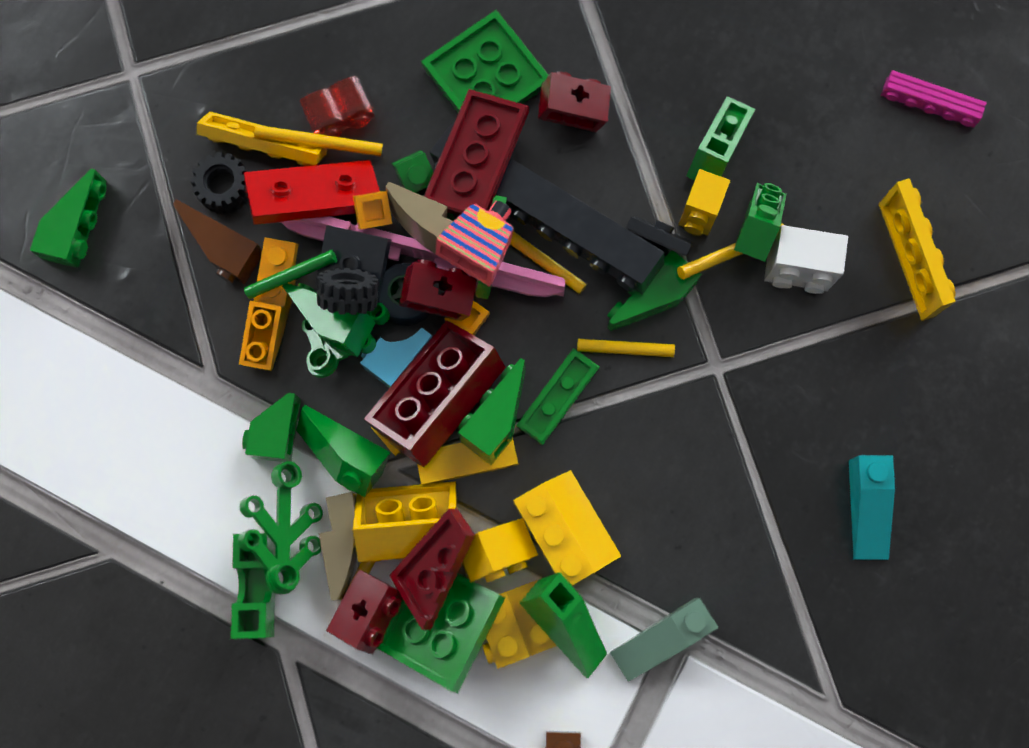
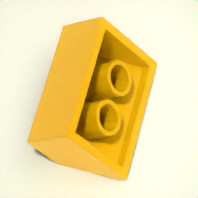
(398, 517)
(567, 528)

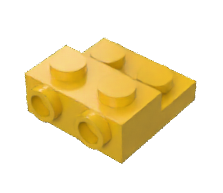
(514, 631)

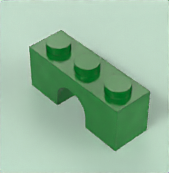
(255, 606)

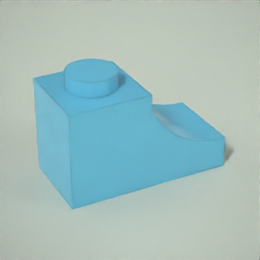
(392, 358)

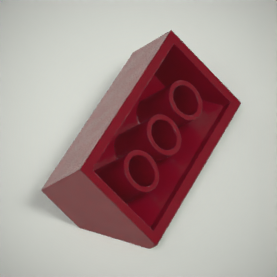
(435, 392)

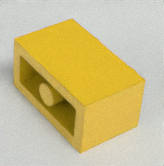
(703, 203)
(499, 549)

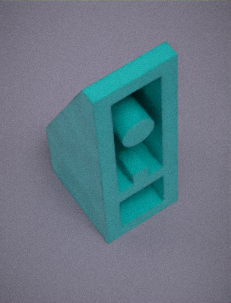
(871, 505)

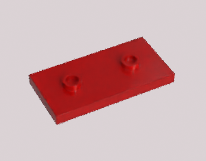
(308, 191)

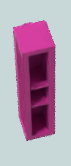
(933, 99)

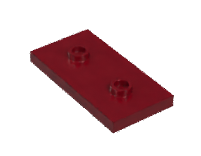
(476, 152)

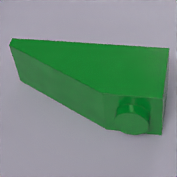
(721, 138)
(344, 454)

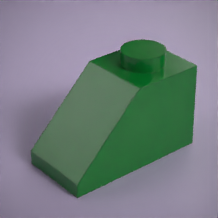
(273, 431)

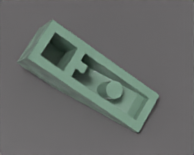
(664, 639)

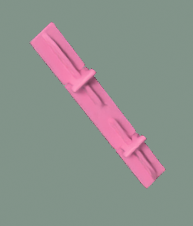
(508, 276)

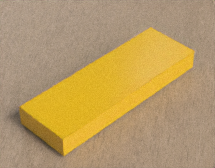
(460, 461)

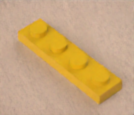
(241, 133)

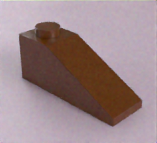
(226, 249)

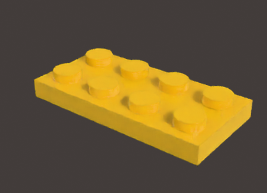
(916, 250)

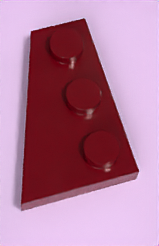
(432, 567)

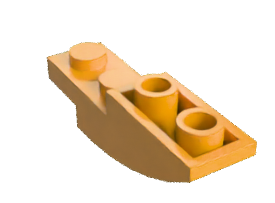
(270, 310)

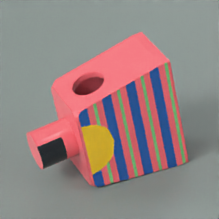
(477, 241)

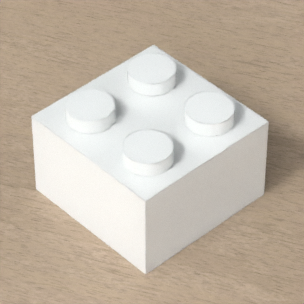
(806, 259)

